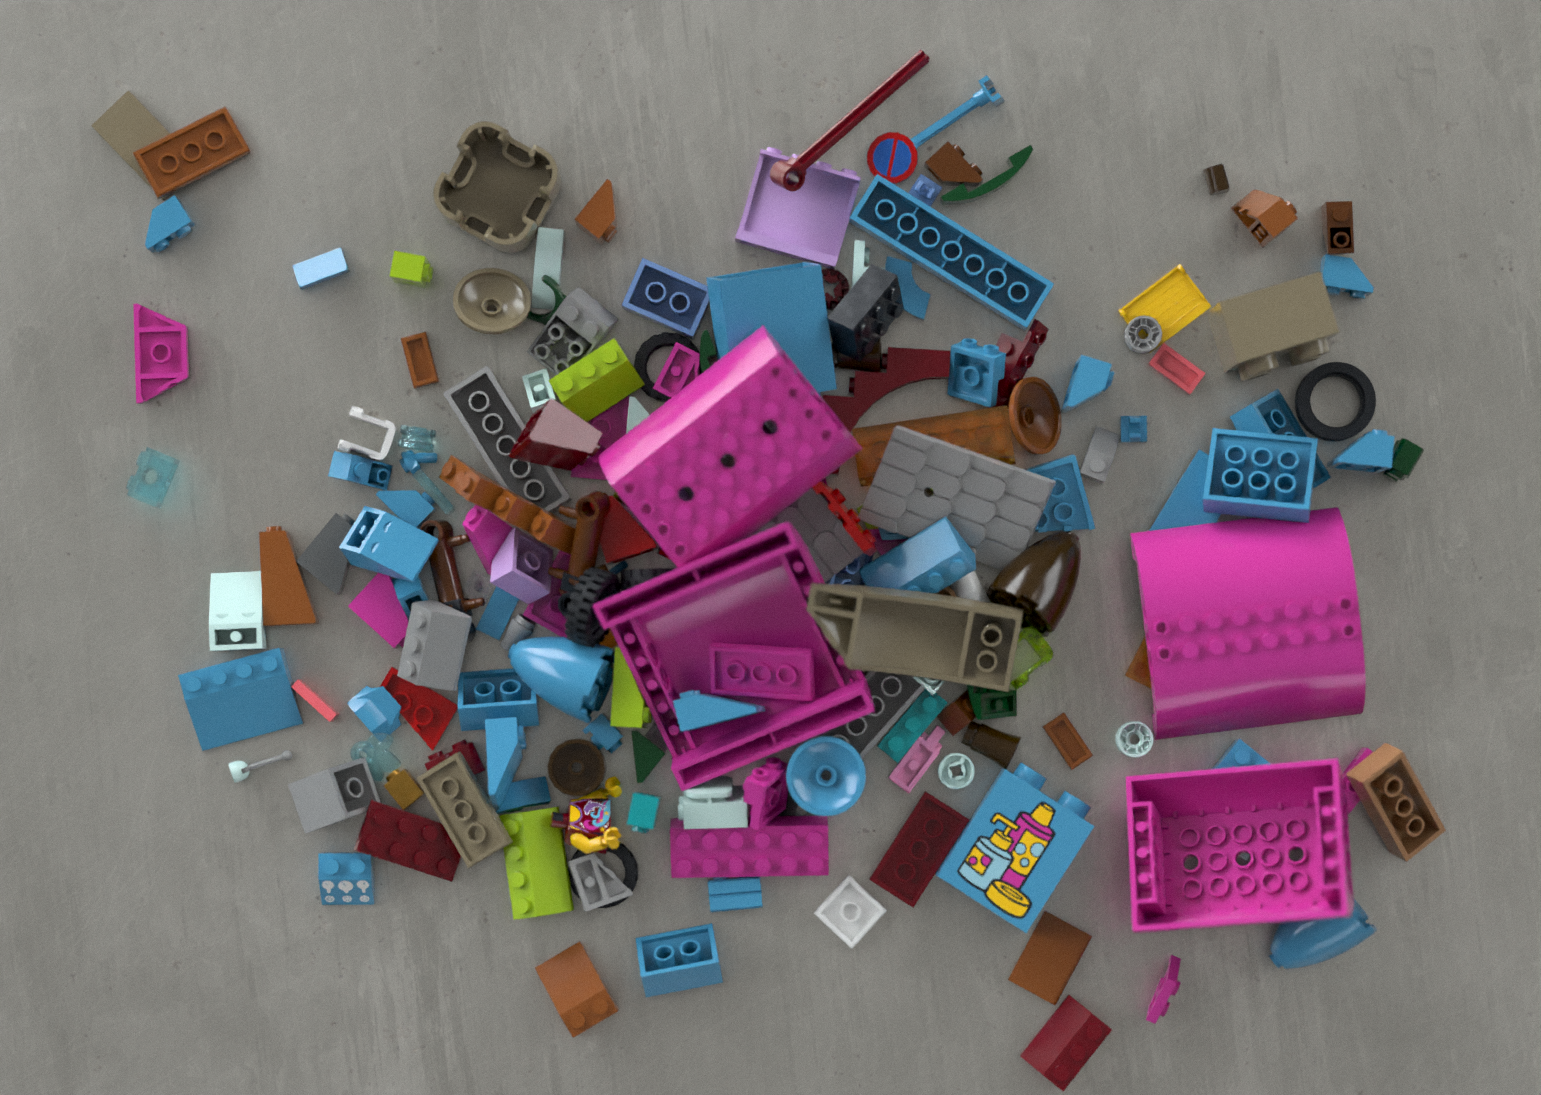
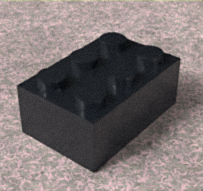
(865, 313)

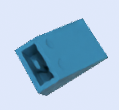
(387, 545)

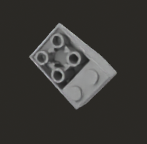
(572, 332)

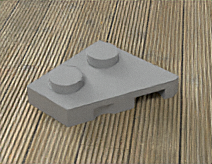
(596, 882)

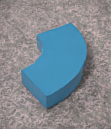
(913, 298)

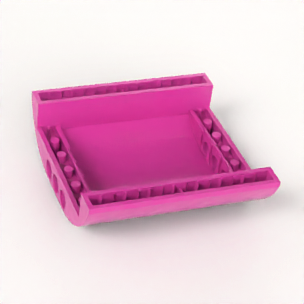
(735, 596)
(1250, 623)

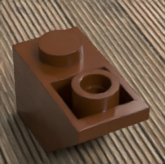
(951, 168)
(1338, 227)
(957, 714)

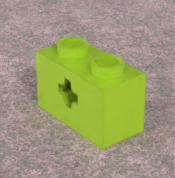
(411, 269)

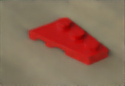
(851, 520)
(421, 707)

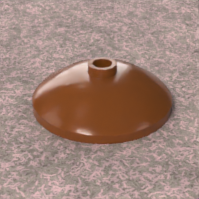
(1035, 415)

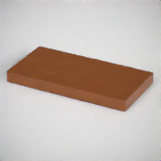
(191, 152)

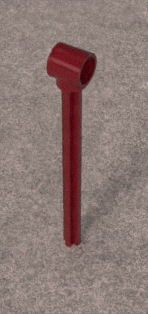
(797, 166)

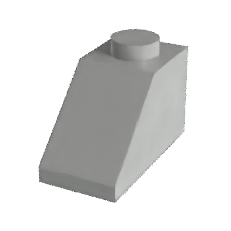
(1099, 455)

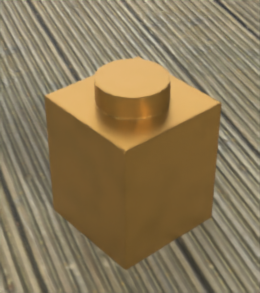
(403, 788)

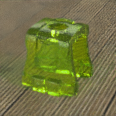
(1041, 648)

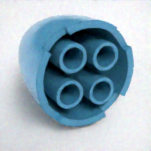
(565, 673)
(1318, 940)

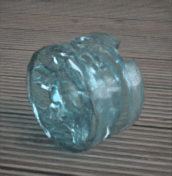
(417, 438)

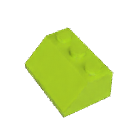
(597, 381)

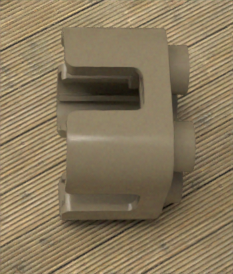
(498, 188)

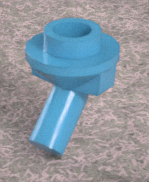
(411, 462)

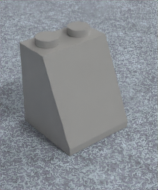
(334, 794)

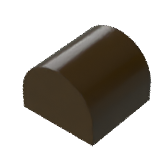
(1216, 179)

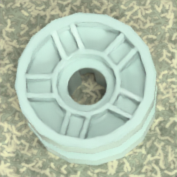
(1123, 742)
(964, 778)

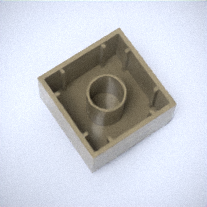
(1272, 323)

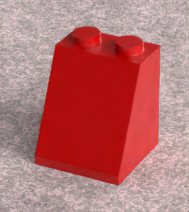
(622, 535)

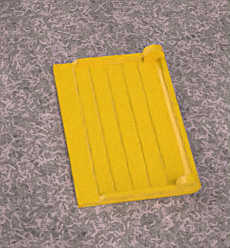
(1170, 301)

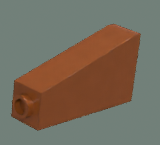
(284, 588)

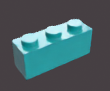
(911, 725)
(643, 811)

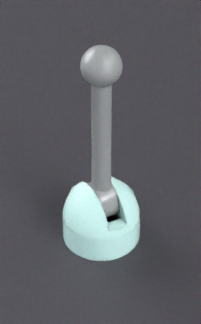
(240, 769)

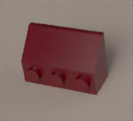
(1066, 1042)

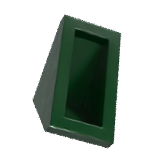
(646, 755)

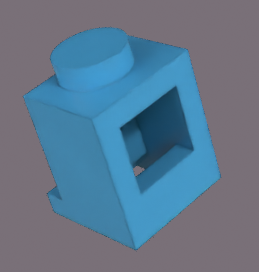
(604, 734)

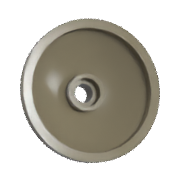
(494, 291)

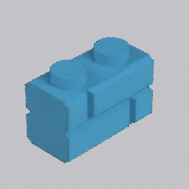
(734, 893)

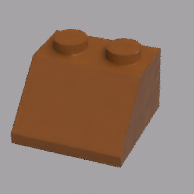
(599, 215)

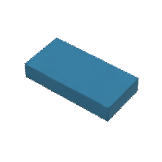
(497, 613)

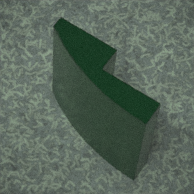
(992, 703)

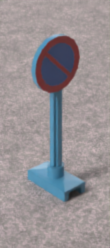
(896, 155)

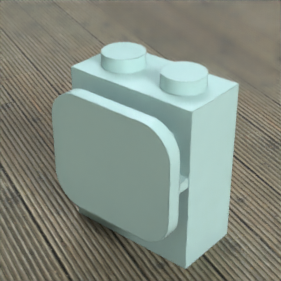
(713, 805)

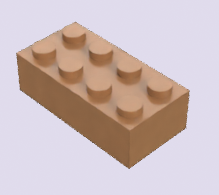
(1396, 801)

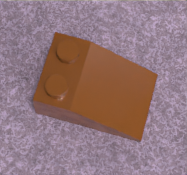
(577, 989)

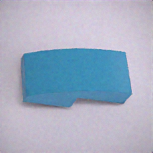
(525, 794)

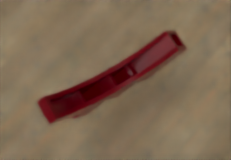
(902, 368)

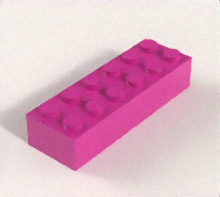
(779, 849)

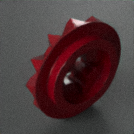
(835, 276)

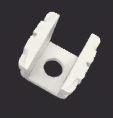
(358, 413)

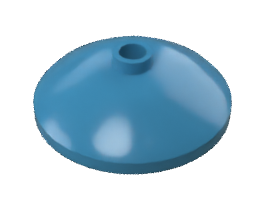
(831, 795)

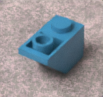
(167, 223)
(1343, 275)
(360, 470)

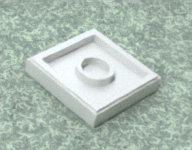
(850, 911)

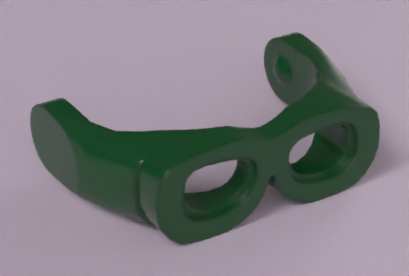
(559, 298)

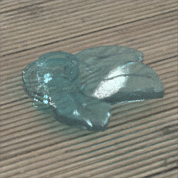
(378, 756)

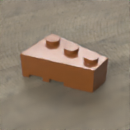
(1265, 215)

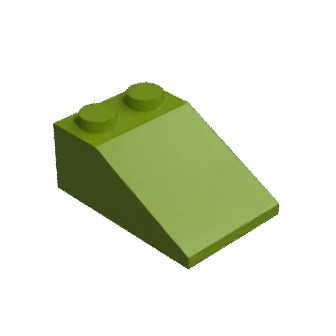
(628, 703)

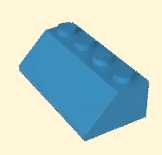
(1274, 416)
(923, 562)

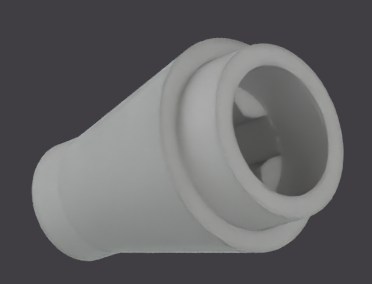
(519, 629)

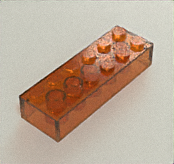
(979, 431)

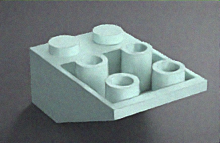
(236, 612)

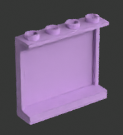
(802, 222)

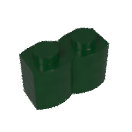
(1404, 460)

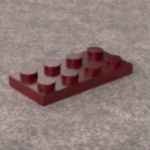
(408, 841)
(919, 849)

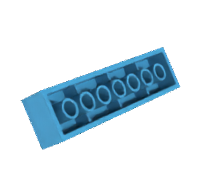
(950, 252)

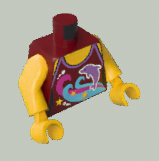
(589, 820)

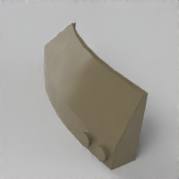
(918, 633)

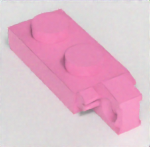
(917, 759)

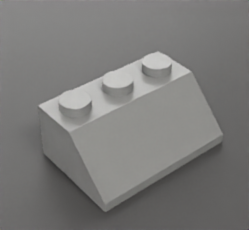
(434, 645)

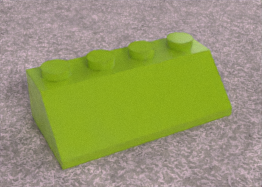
(536, 865)

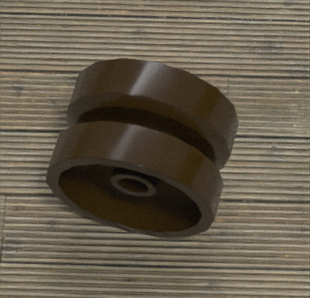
(561, 766)

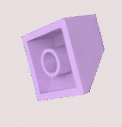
(522, 567)

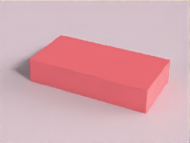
(1176, 369)
(315, 700)

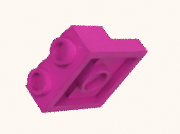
(766, 792)

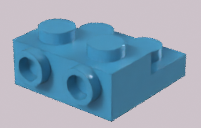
(975, 372)

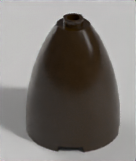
(1040, 581)

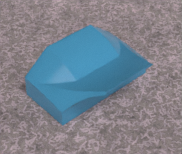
(376, 710)

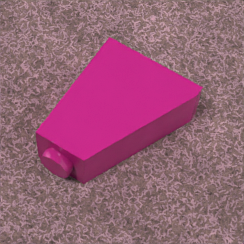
(486, 534)
(382, 610)

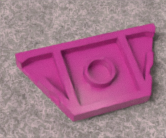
(159, 353)

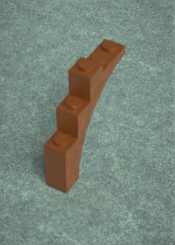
(508, 505)

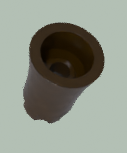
(870, 362)
(991, 743)

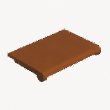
(1050, 958)

